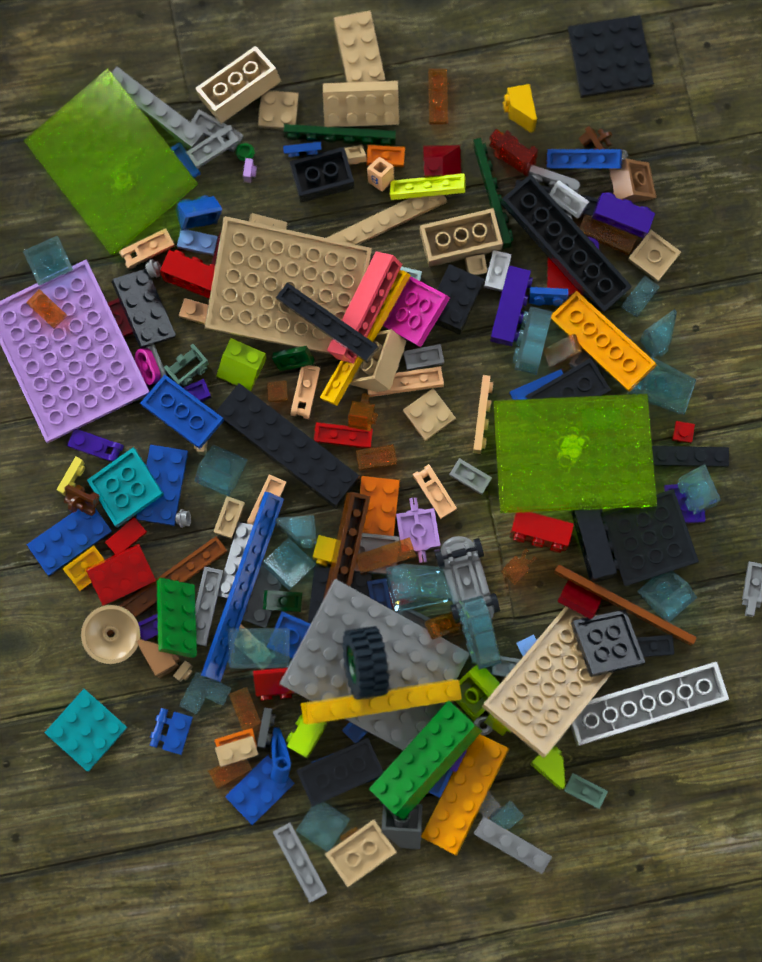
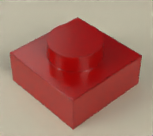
(683, 432)

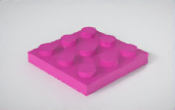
(416, 311)

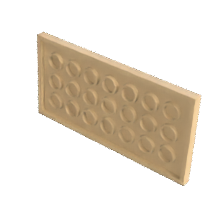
(546, 687)

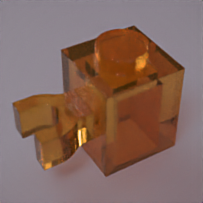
(362, 414)
(517, 568)

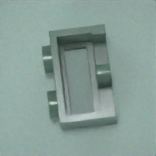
(184, 360)

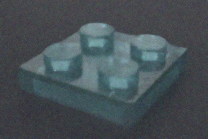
(289, 564)
(323, 825)

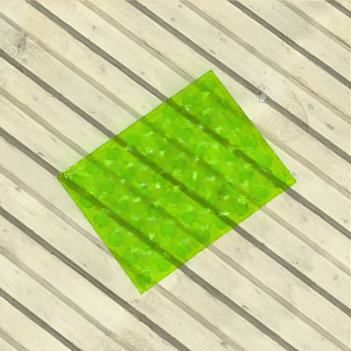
(110, 162)
(574, 453)

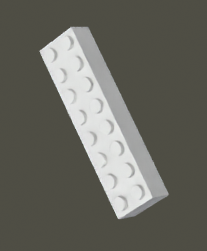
(649, 703)

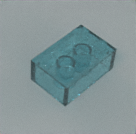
(532, 340)
(479, 632)
(258, 647)

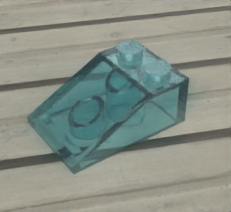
(666, 387)
(416, 586)

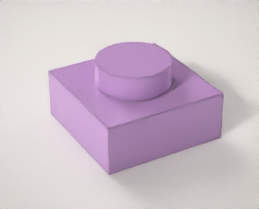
(249, 170)

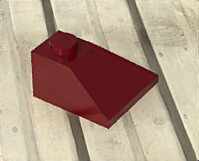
(441, 160)

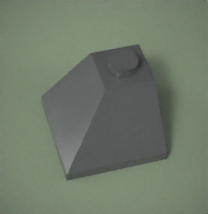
(404, 832)

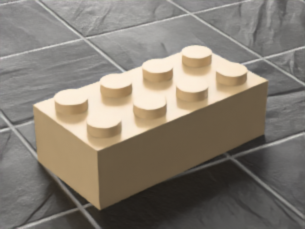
(359, 48)
(238, 84)
(361, 103)
(461, 237)

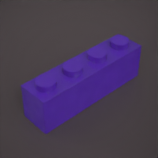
(510, 306)

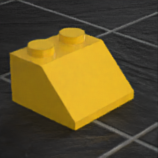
(520, 106)

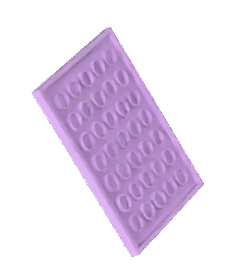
(79, 366)

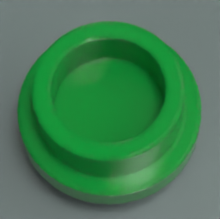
(245, 151)

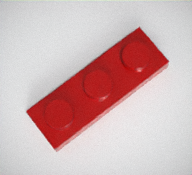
(342, 435)

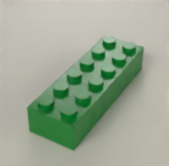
(425, 760)

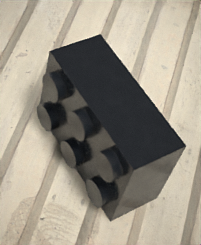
(322, 174)
(463, 291)

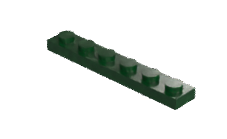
(333, 134)
(490, 186)

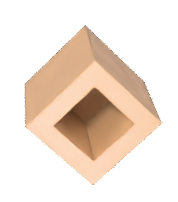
(380, 174)

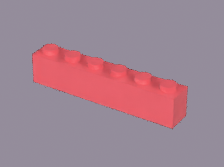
(368, 300)

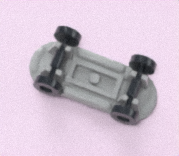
(465, 573)

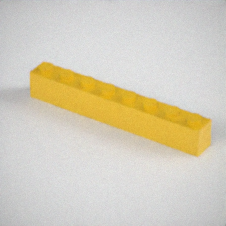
(395, 699)

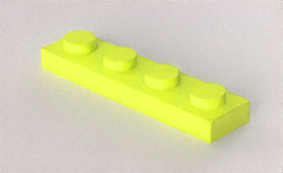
(427, 186)

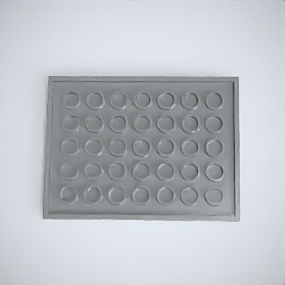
(412, 657)

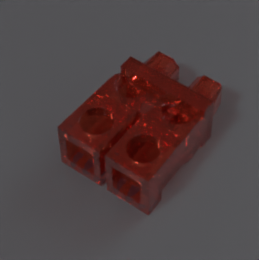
(512, 151)

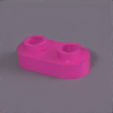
(147, 366)

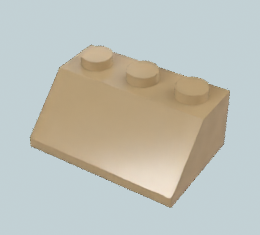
(381, 369)

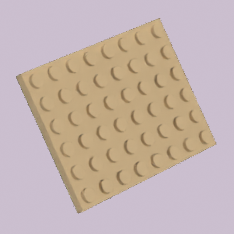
(255, 266)

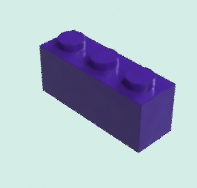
(623, 214)

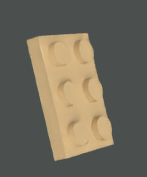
(360, 853)

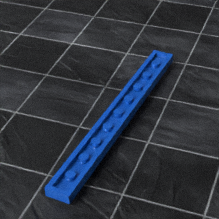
(243, 584)

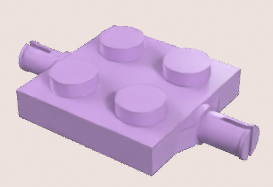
(420, 527)

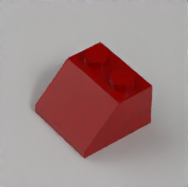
(268, 684)

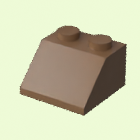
(633, 181)
(160, 662)

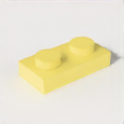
(76, 469)

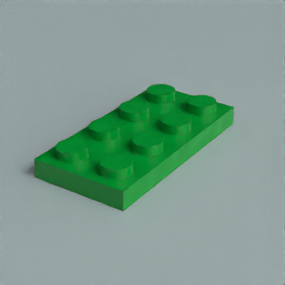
(176, 618)

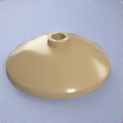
(106, 648)

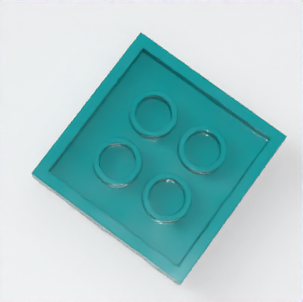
(125, 487)
(86, 730)

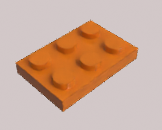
(382, 504)

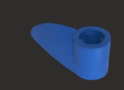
(280, 757)

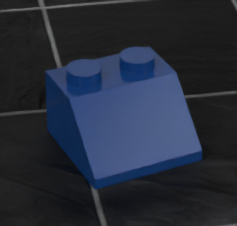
(198, 212)

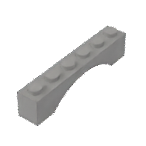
(165, 116)

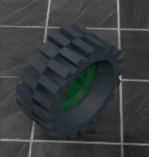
(365, 662)

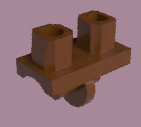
(591, 137)
(79, 500)

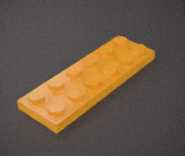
(603, 341)
(465, 794)

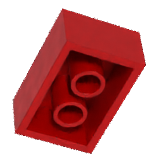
(188, 273)
(541, 531)
(120, 574)

